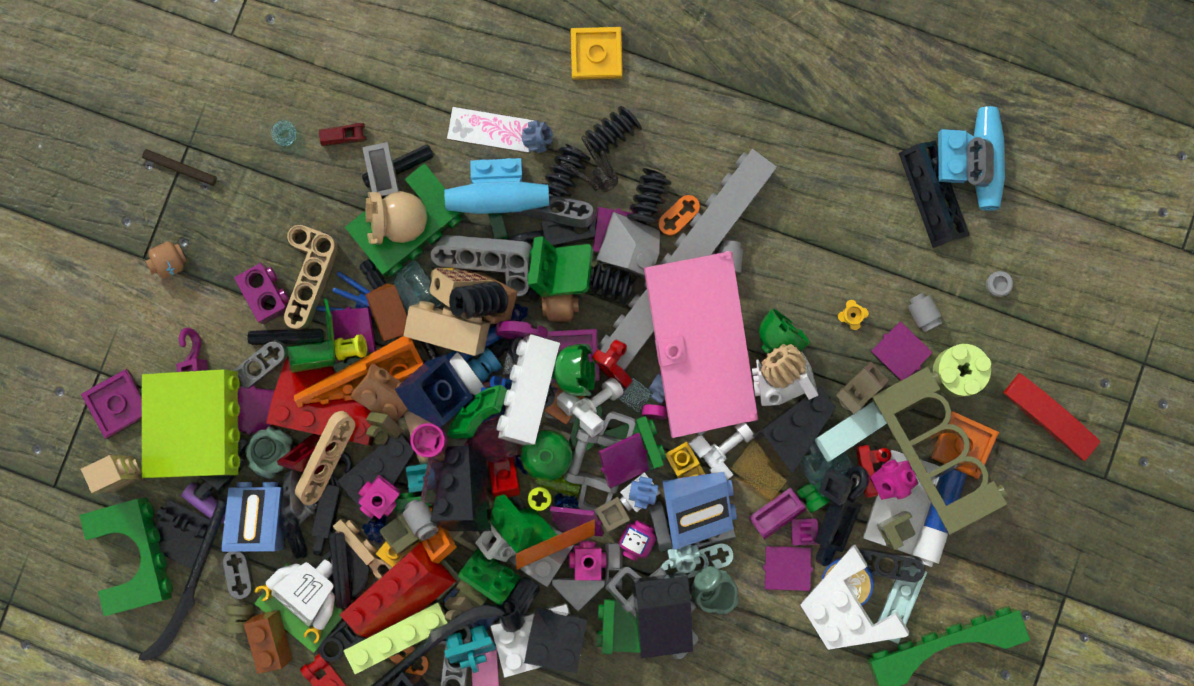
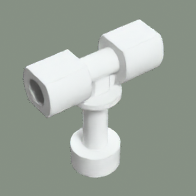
(586, 410)
(714, 454)

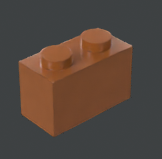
(268, 641)

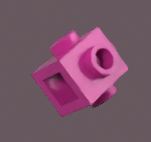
(894, 480)
(383, 489)
(588, 570)

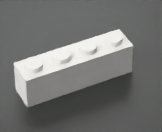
(528, 390)

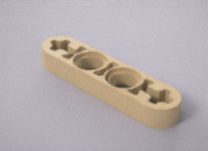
(337, 430)

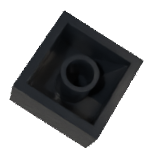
(555, 640)

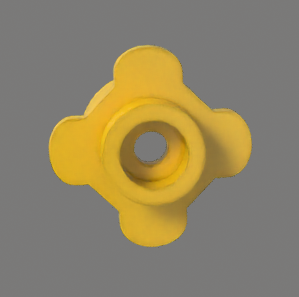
(852, 307)

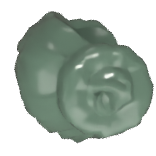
(265, 449)
(714, 591)

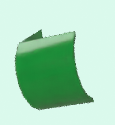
(314, 355)

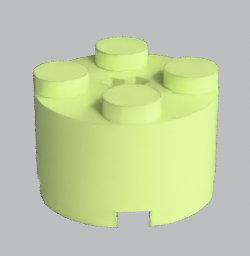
(975, 365)

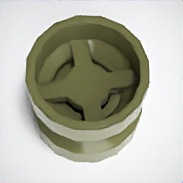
(239, 612)

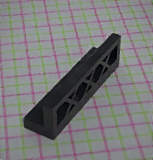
(931, 194)

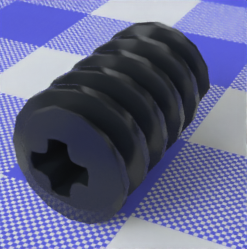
(612, 130)
(562, 176)
(649, 197)
(611, 283)
(478, 300)

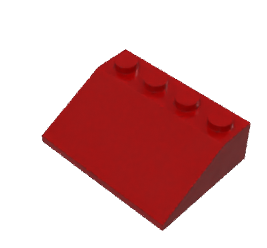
(313, 416)

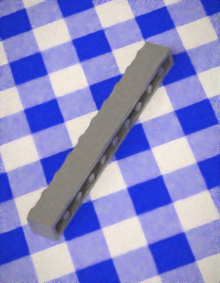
(701, 241)

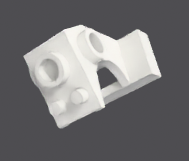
(775, 396)

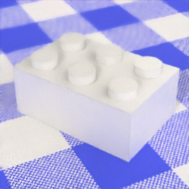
(513, 645)

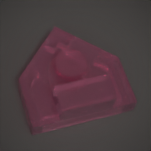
(489, 445)

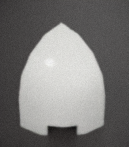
(466, 374)

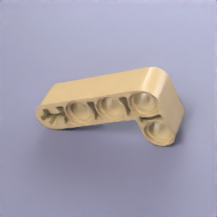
(305, 280)

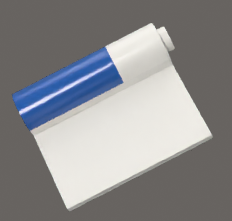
(929, 529)

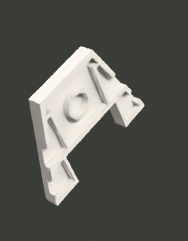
(840, 615)

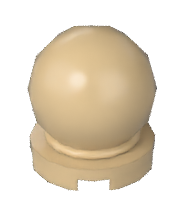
(397, 217)

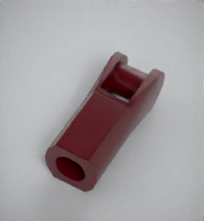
(338, 135)

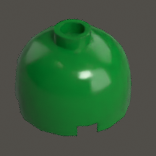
(778, 330)
(574, 370)
(548, 457)

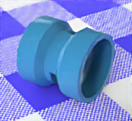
(490, 363)

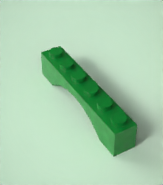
(897, 666)

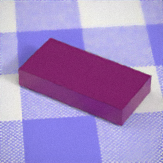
(777, 513)

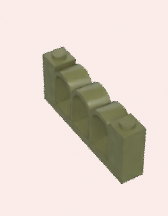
(909, 394)

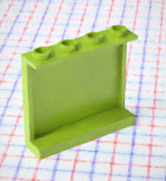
(190, 424)

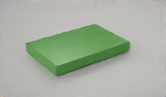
(296, 626)

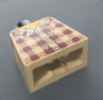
(446, 279)

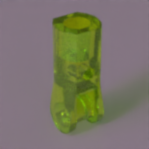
(560, 486)

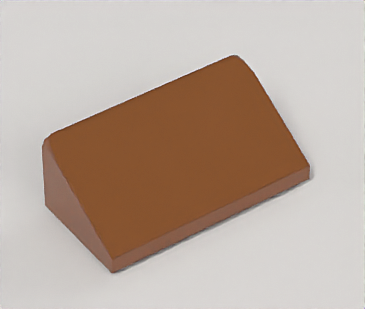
(387, 311)

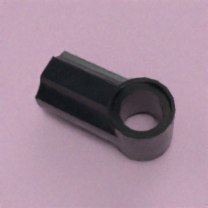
(518, 604)

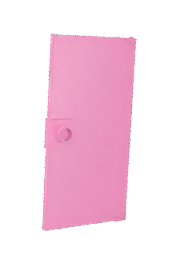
(701, 343)

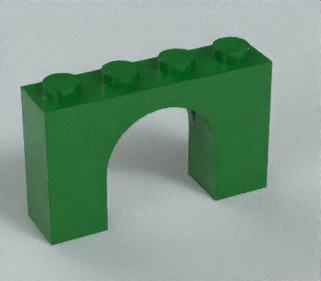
(391, 255)
(151, 580)

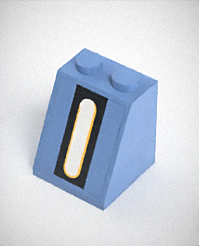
(698, 507)
(254, 518)

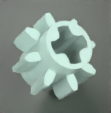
(684, 558)

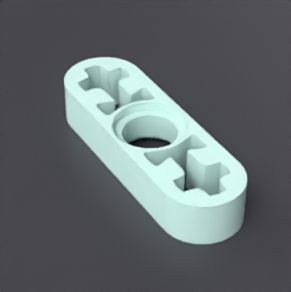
(712, 551)

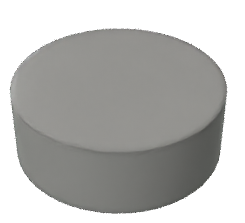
(999, 284)

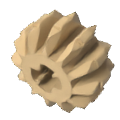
(783, 366)

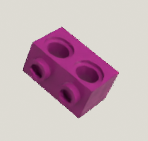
(257, 296)

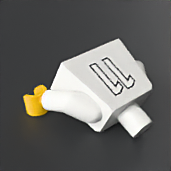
(304, 593)

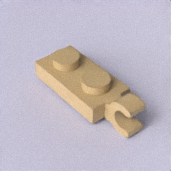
(364, 549)

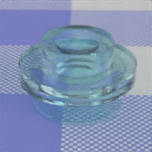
(278, 128)

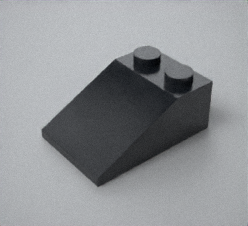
(663, 614)

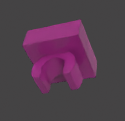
(804, 531)

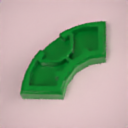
(469, 418)

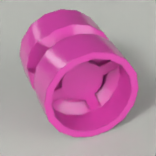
(429, 440)

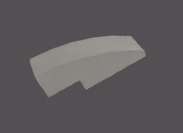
(381, 169)

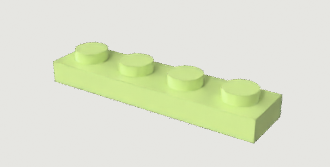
(395, 638)

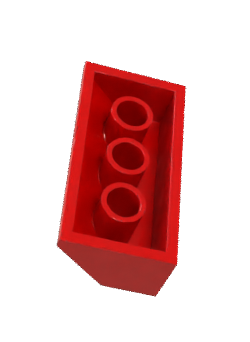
(398, 593)

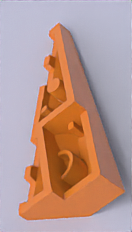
(398, 358)

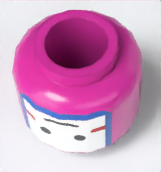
(637, 540)

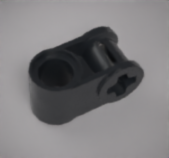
(343, 637)

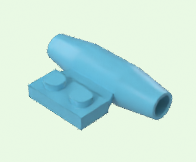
(953, 156)
(496, 189)

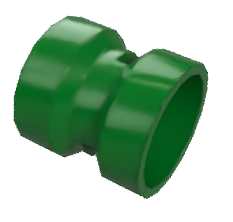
(813, 498)

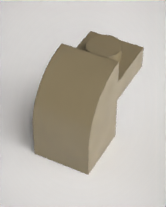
(861, 388)

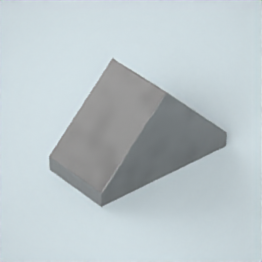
(577, 591)

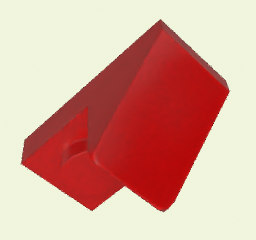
(504, 478)

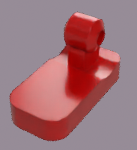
(608, 363)
(866, 459)

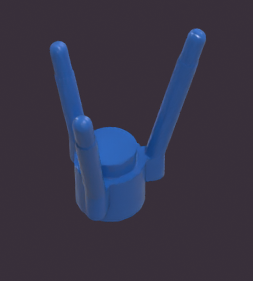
(361, 301)

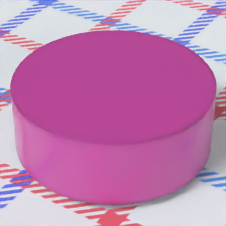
(655, 411)

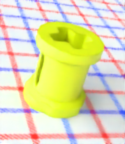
(350, 347)
(533, 503)

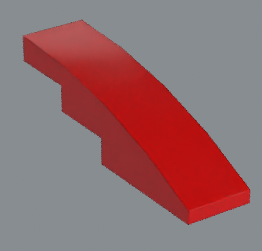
(1051, 416)

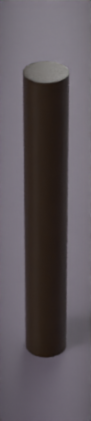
(179, 167)

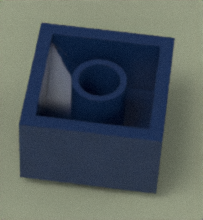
(434, 391)

